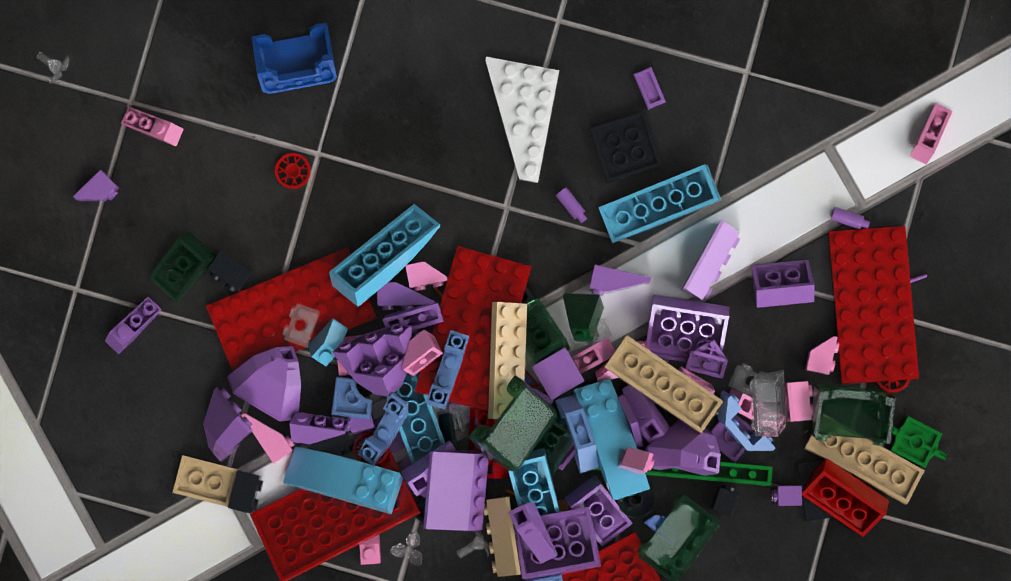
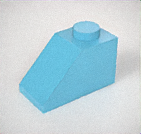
(327, 341)

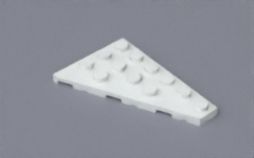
(525, 105)

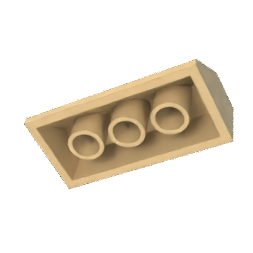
(503, 537)

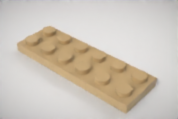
(506, 353)
(663, 384)
(870, 464)

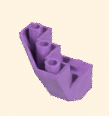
(376, 358)
(270, 382)
(224, 424)
(686, 450)

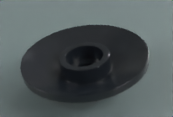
(642, 507)

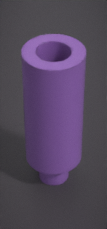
(571, 205)
(849, 218)

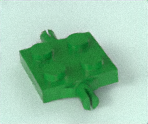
(916, 442)

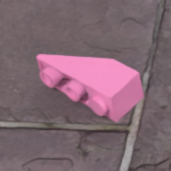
(152, 126)

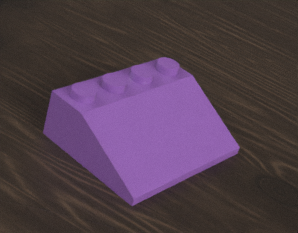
(683, 325)
(456, 490)
(574, 542)

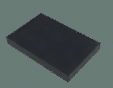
(811, 511)

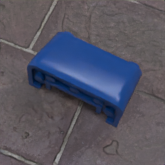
(294, 61)

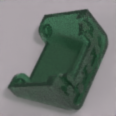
(852, 413)
(517, 428)
(679, 539)

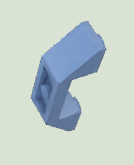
(448, 370)
(727, 411)
(385, 433)
(580, 433)

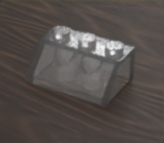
(768, 404)

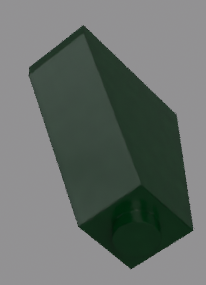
(583, 315)

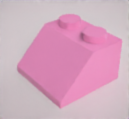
(798, 401)

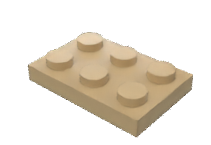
(205, 480)

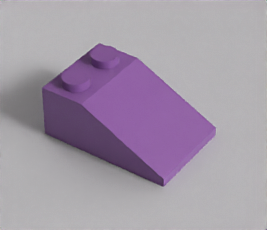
(612, 280)
(605, 513)

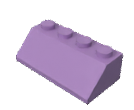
(710, 261)

